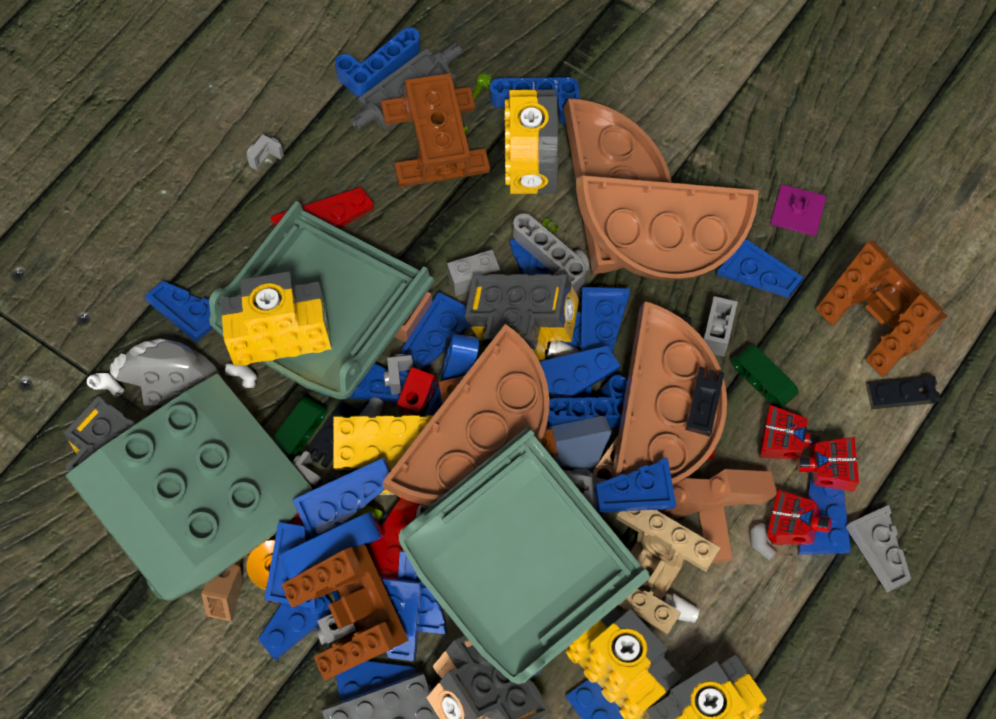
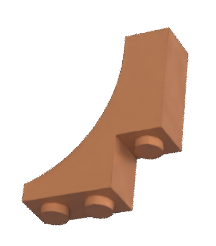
(722, 490)

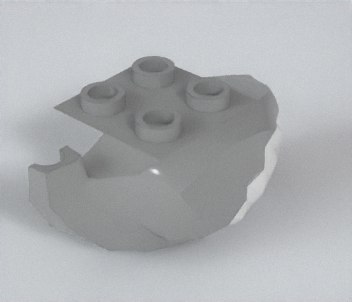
(162, 369)

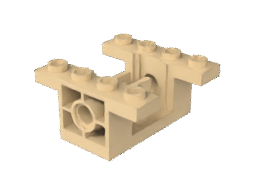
(662, 550)

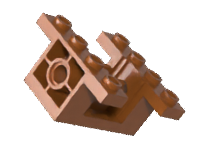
(442, 147)
(890, 299)
(361, 603)

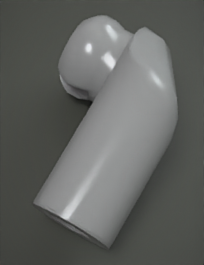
(759, 541)

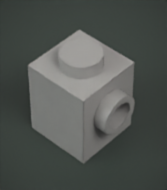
(330, 633)

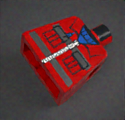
(418, 388)
(785, 435)
(832, 464)
(796, 520)

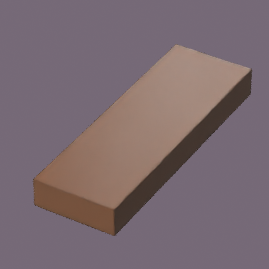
(715, 530)

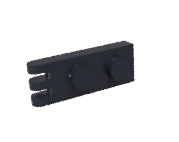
(704, 402)
(324, 441)

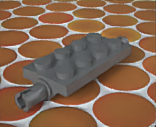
(392, 87)
(392, 701)

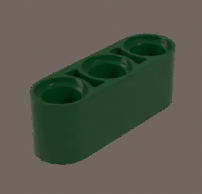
(765, 376)
(299, 427)

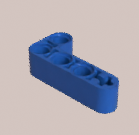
(403, 45)
(500, 90)
(459, 358)
(608, 405)
(352, 534)

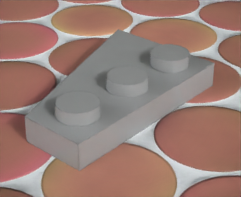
(879, 545)

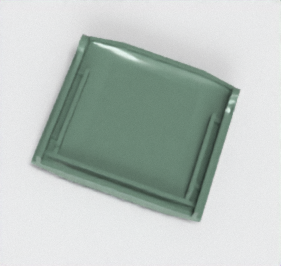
(362, 289)
(190, 488)
(520, 559)

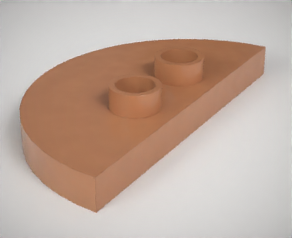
(610, 147)
(665, 226)
(660, 397)
(482, 414)

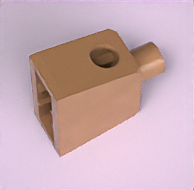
(222, 593)

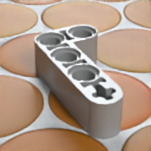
(529, 232)

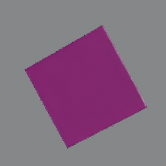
(798, 210)

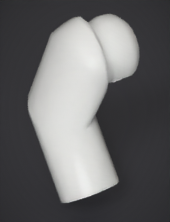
(244, 373)
(105, 381)

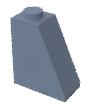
(581, 442)

